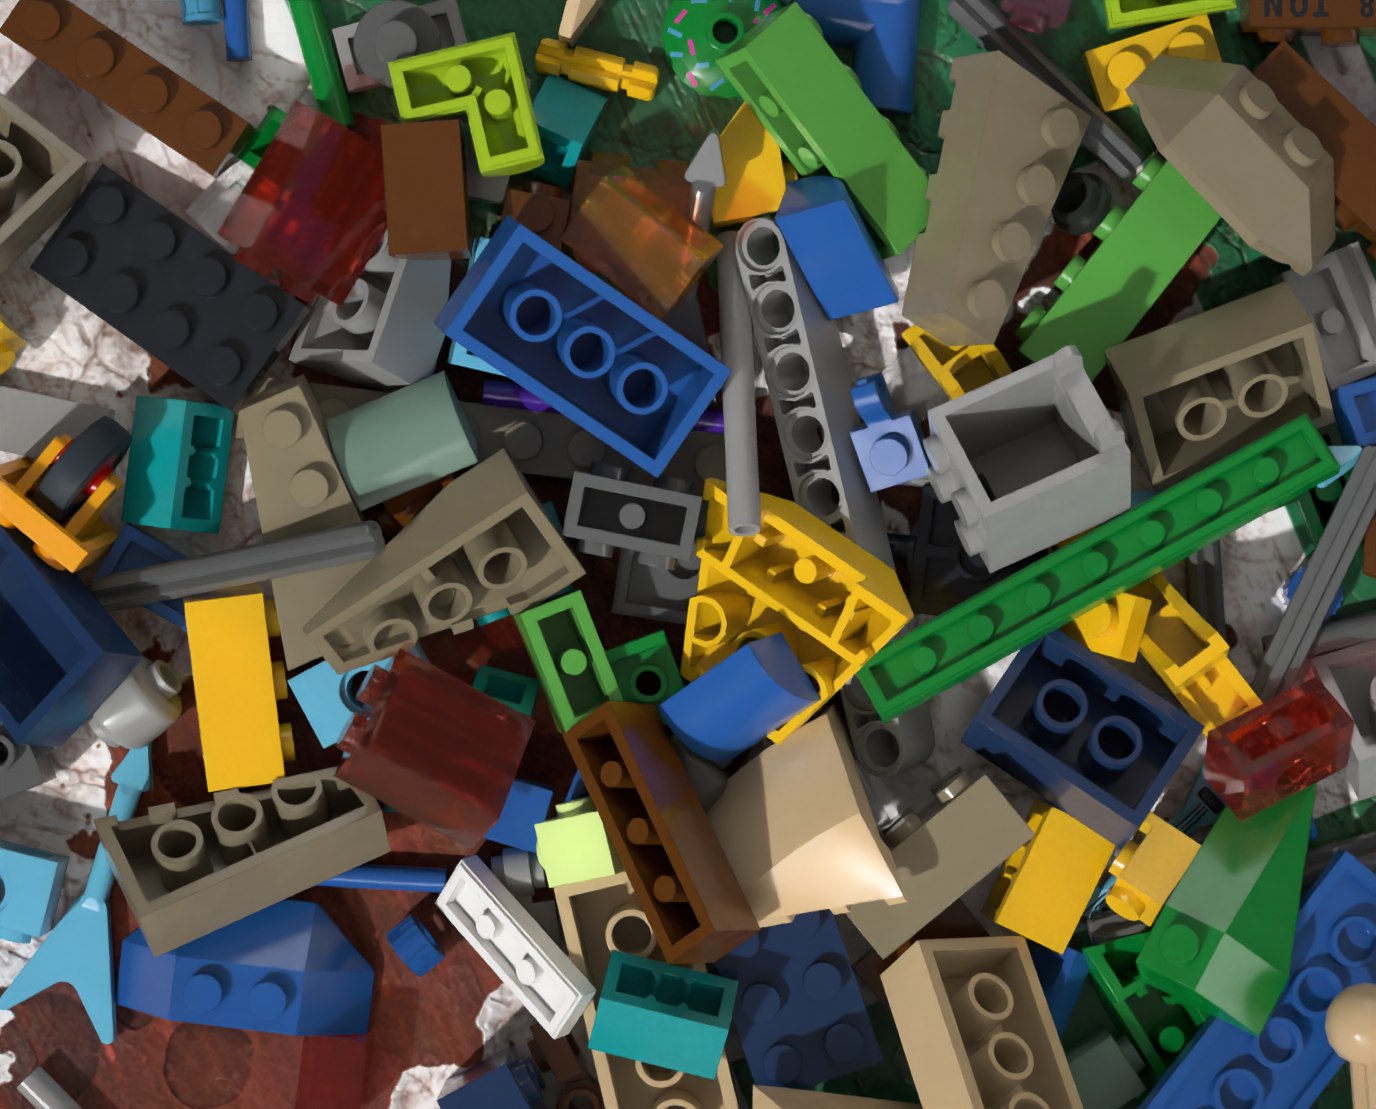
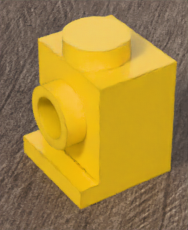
(1149, 869)

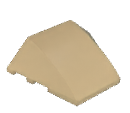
(804, 827)

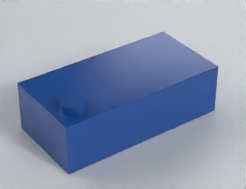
(581, 346)

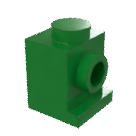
(645, 654)

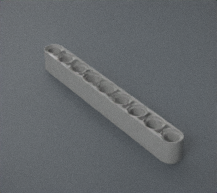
(819, 465)

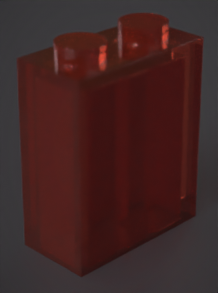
(311, 207)
(433, 747)

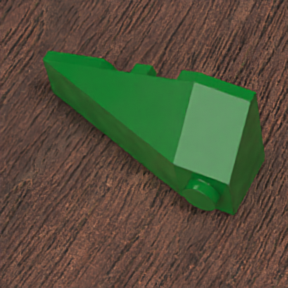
(1234, 916)

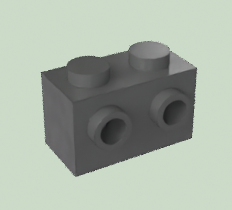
(614, 512)

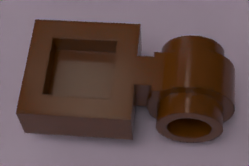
(567, 1064)

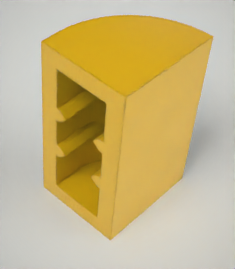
(1048, 878)

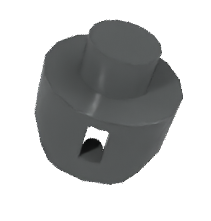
(390, 34)

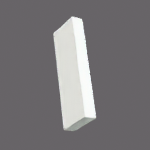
(515, 947)

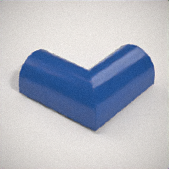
(882, 42)

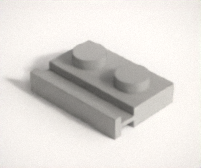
(1342, 306)

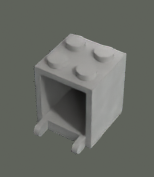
(1043, 453)

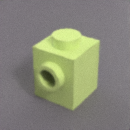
(575, 845)

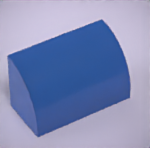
(834, 247)
(740, 700)

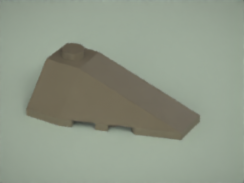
(461, 558)

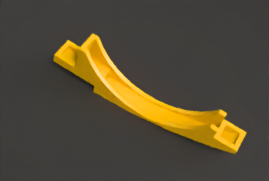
(1176, 639)

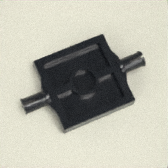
(938, 562)

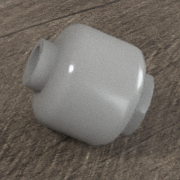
(139, 706)

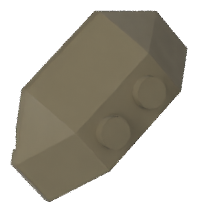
(1242, 155)

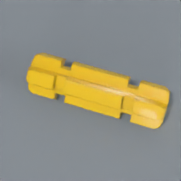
(597, 69)

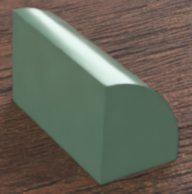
(402, 441)

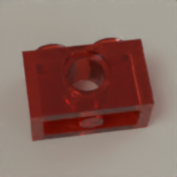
(1278, 748)

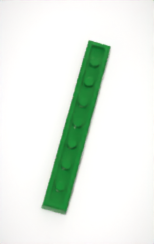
(1097, 567)

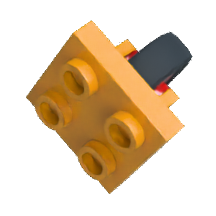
(65, 494)

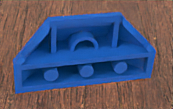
(265, 973)

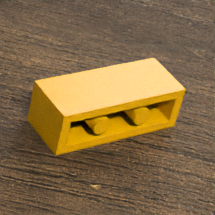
(238, 687)

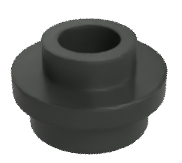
(1081, 203)

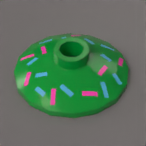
(691, 43)

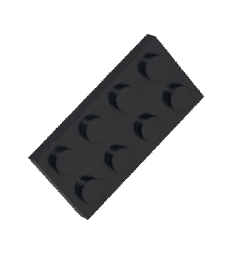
(169, 289)

